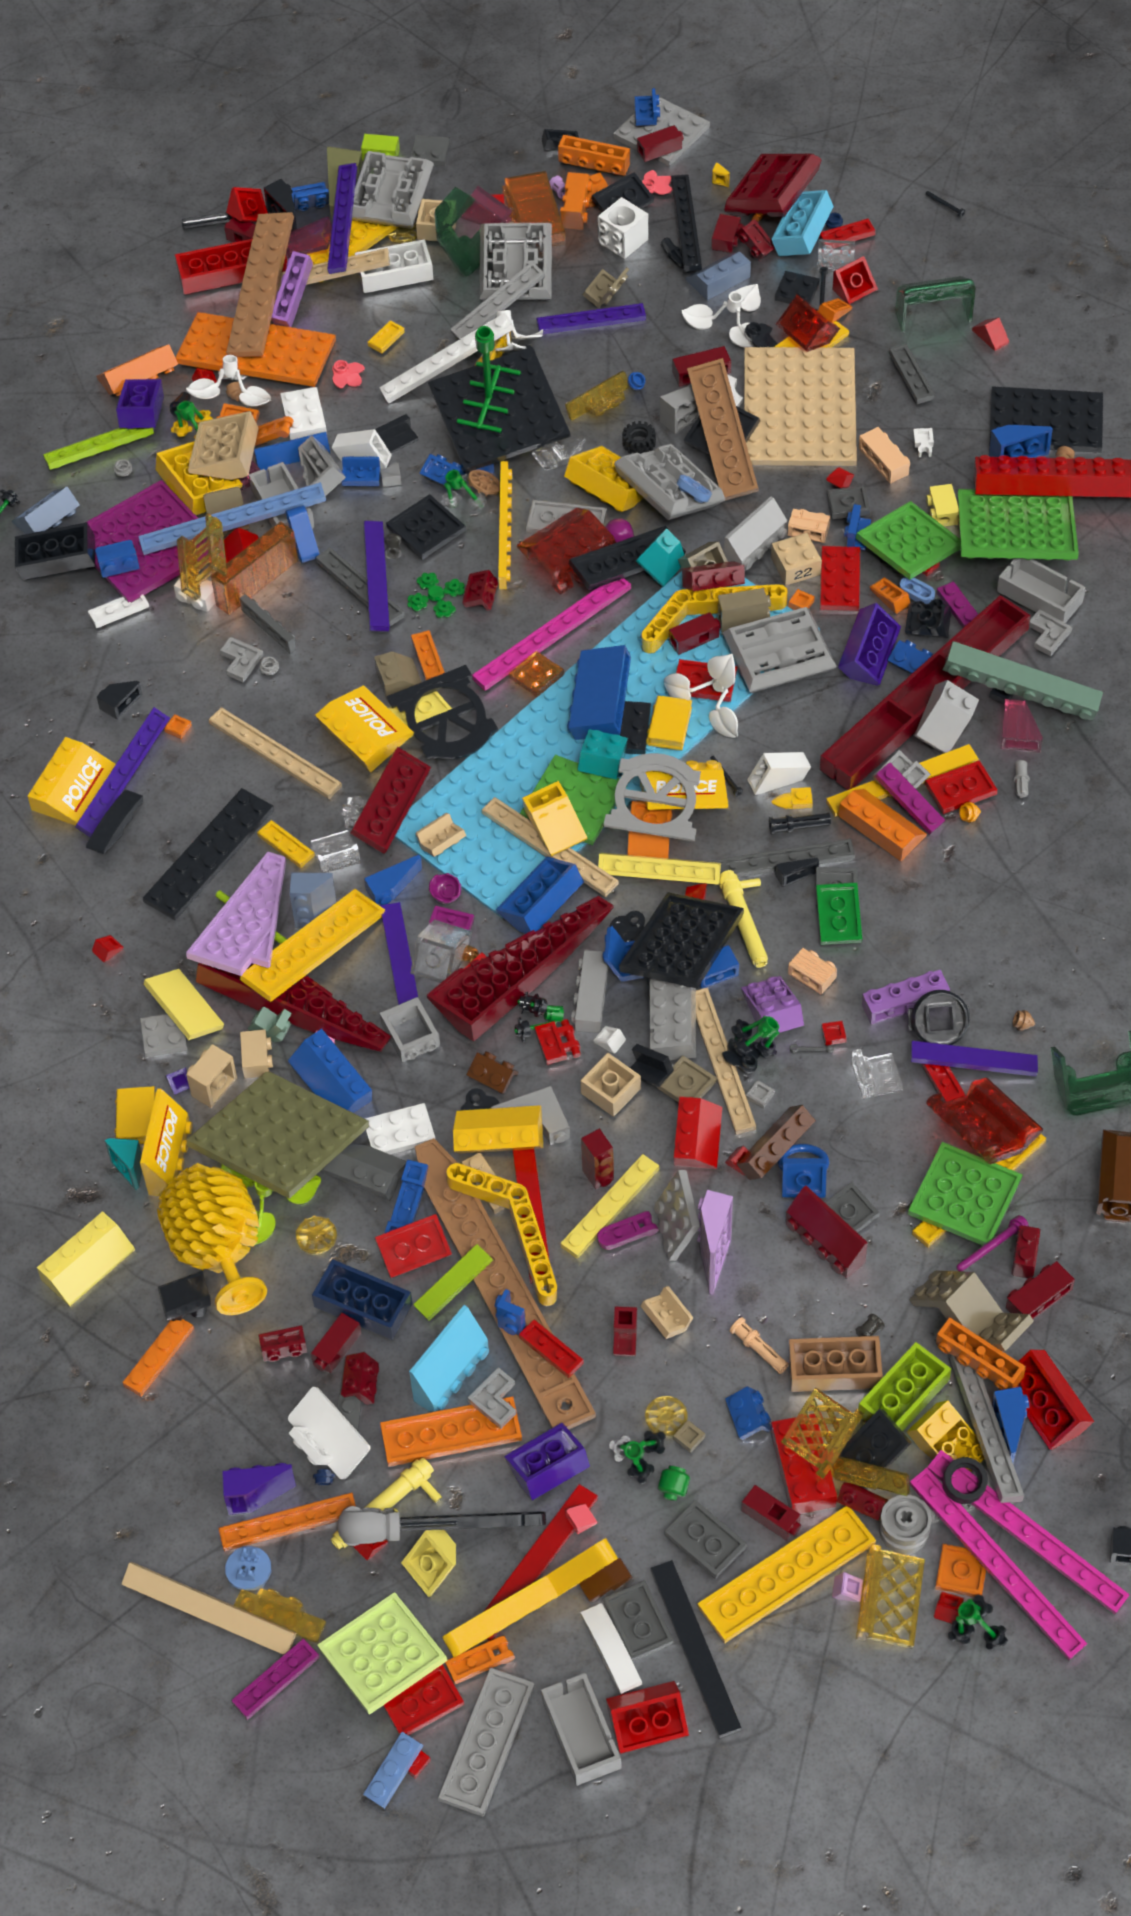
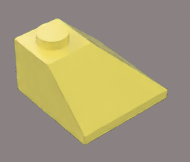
(431, 1559)

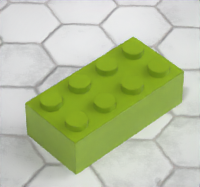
(907, 1387)

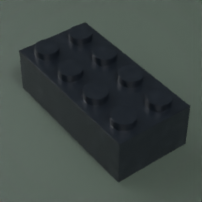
(54, 551)

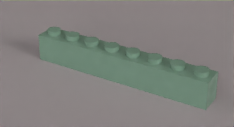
(1022, 681)

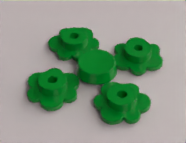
(436, 593)

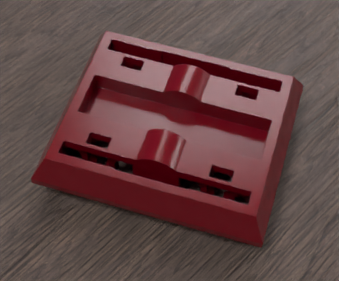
(773, 184)

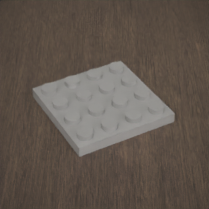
(670, 114)

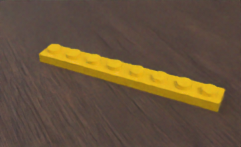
(504, 530)

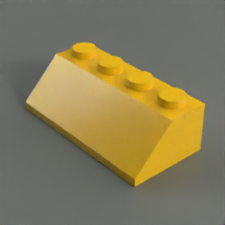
(498, 1129)

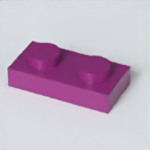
(453, 917)

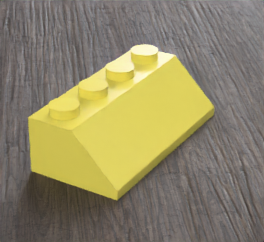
(85, 1259)

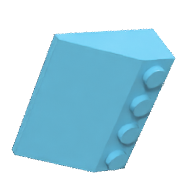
(448, 1361)

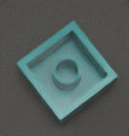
(602, 754)

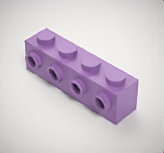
(291, 289)
(897, 997)

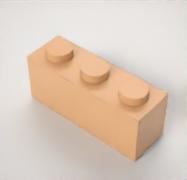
(884, 455)

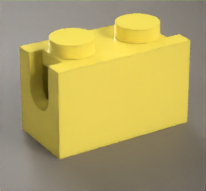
(943, 504)

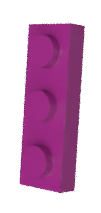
(958, 603)

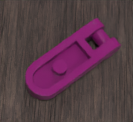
(626, 1231)

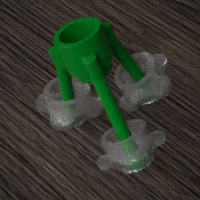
(459, 482)

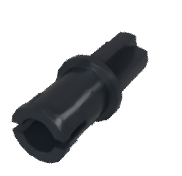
(672, 251)

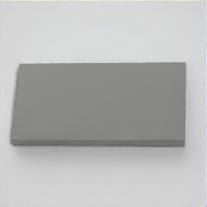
(545, 512)

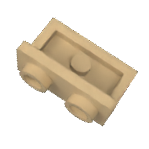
(439, 835)
(667, 1313)

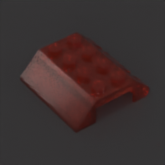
(565, 539)
(987, 1121)

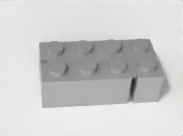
(280, 483)
(1041, 588)
(672, 1019)
(581, 1729)

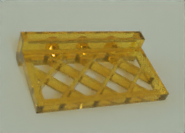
(843, 1430)
(872, 1587)

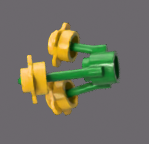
(186, 411)

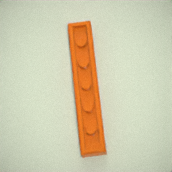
(284, 1522)

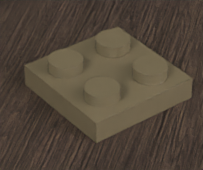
(687, 1080)

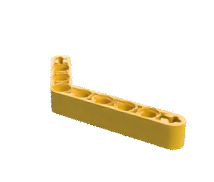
(689, 602)
(456, 1180)
(530, 1598)

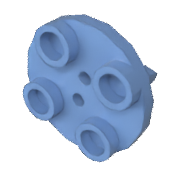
(246, 1578)

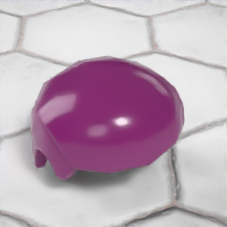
(620, 529)
(445, 888)

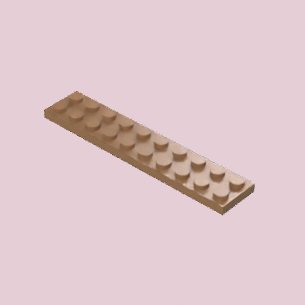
(260, 284)

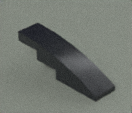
(114, 821)

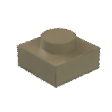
(689, 1436)

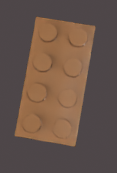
(834, 1363)

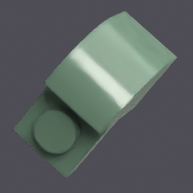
(275, 1025)

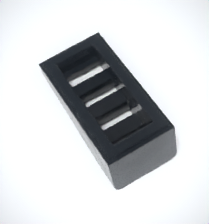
(552, 138)
(795, 870)

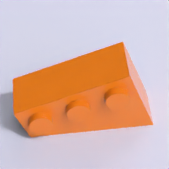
(576, 201)

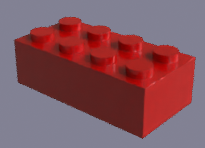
(803, 1487)

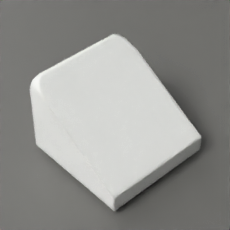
(610, 1039)

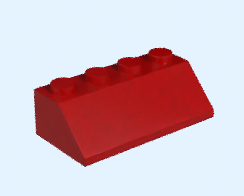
(1052, 1402)

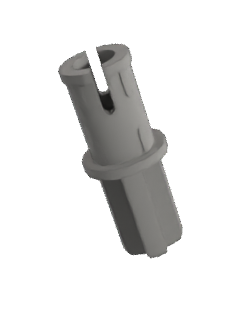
(1021, 778)

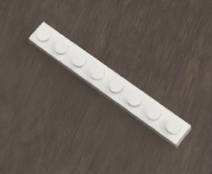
(441, 361)

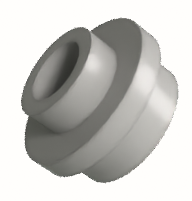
(123, 468)
(269, 666)

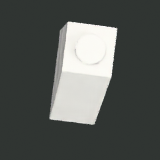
(362, 444)
(778, 770)

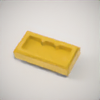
(386, 337)

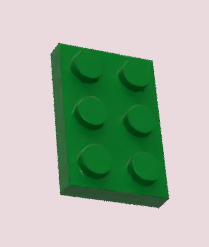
(839, 913)

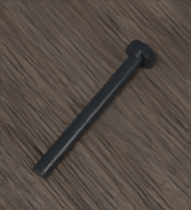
(961, 212)
(823, 271)
(737, 790)

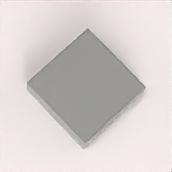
(760, 1094)

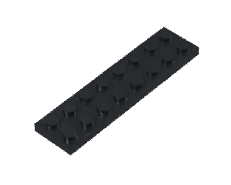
(208, 854)

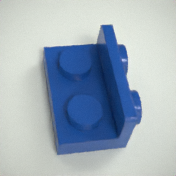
(437, 467)

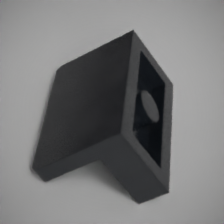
(397, 433)
(651, 1065)

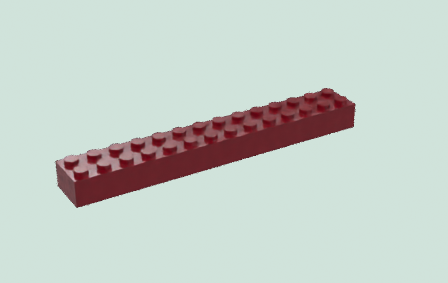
(901, 711)

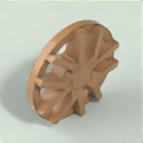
(484, 483)

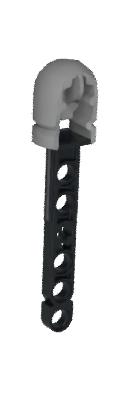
(374, 1525)

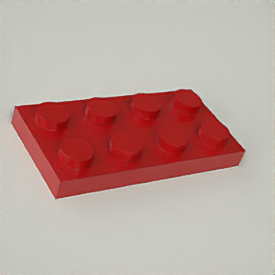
(840, 578)

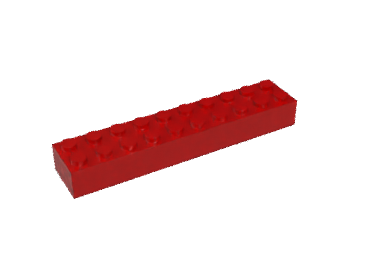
(1052, 476)

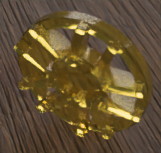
(403, 233)
(316, 1235)
(666, 1415)

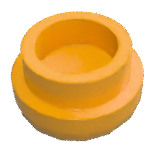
(969, 812)

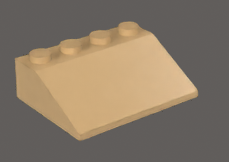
(224, 446)

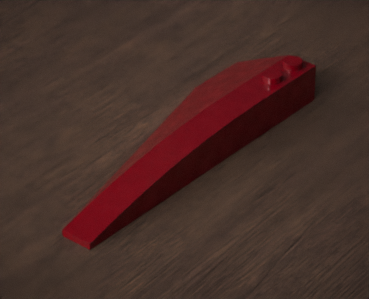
(491, 987)
(309, 1006)

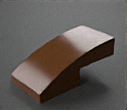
(608, 1578)

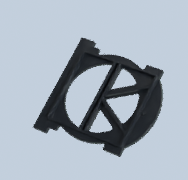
(456, 680)

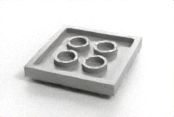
(677, 1215)

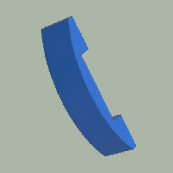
(409, 1195)

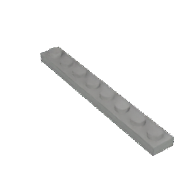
(988, 1433)

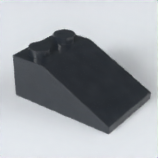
(279, 199)

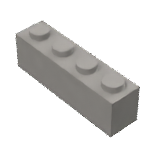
(591, 993)

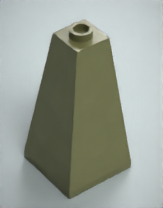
(338, 157)

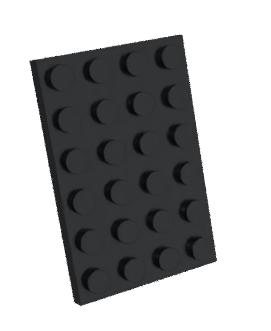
(1071, 414)
(681, 940)

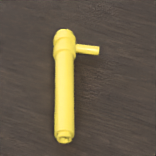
(733, 893)
(409, 1480)

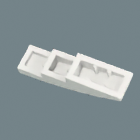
(611, 1648)

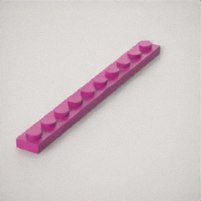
(550, 632)
(1035, 1537)
(998, 1565)

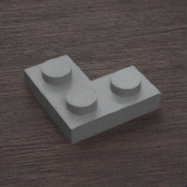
(1052, 632)
(244, 657)
(489, 1396)

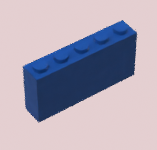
(599, 691)

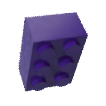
(140, 403)

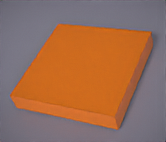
(960, 1572)

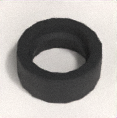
(978, 1468)

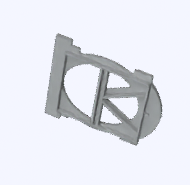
(637, 766)

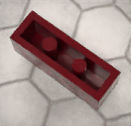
(681, 363)
(713, 576)
(597, 1159)
(1041, 1291)

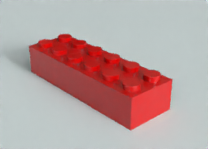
(214, 266)

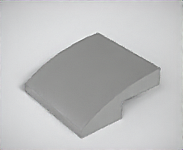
(913, 772)

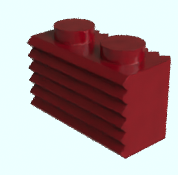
(725, 233)
(1025, 1251)

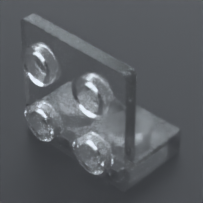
(835, 253)
(554, 454)
(335, 852)
(876, 1074)

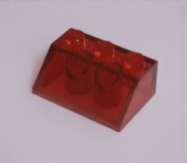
(807, 325)

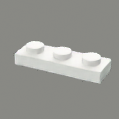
(116, 610)

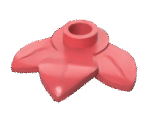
(657, 184)
(347, 374)

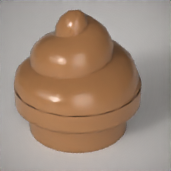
(233, 391)
(1023, 1020)

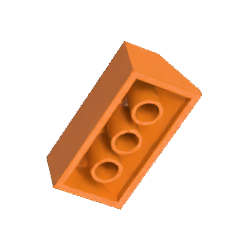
(141, 367)
(880, 823)

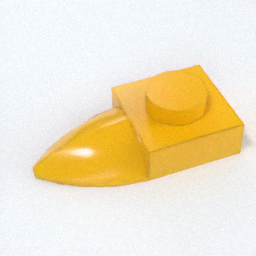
(796, 799)

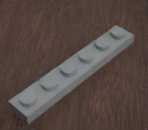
(499, 300)

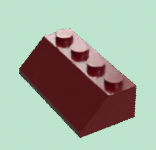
(826, 1233)

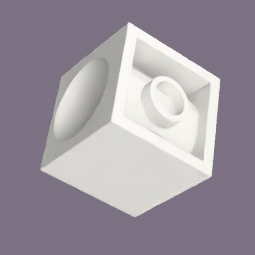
(623, 228)

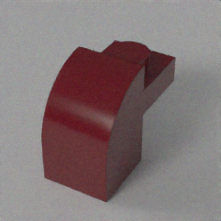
(625, 1331)

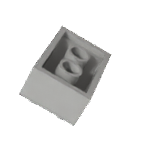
(946, 716)

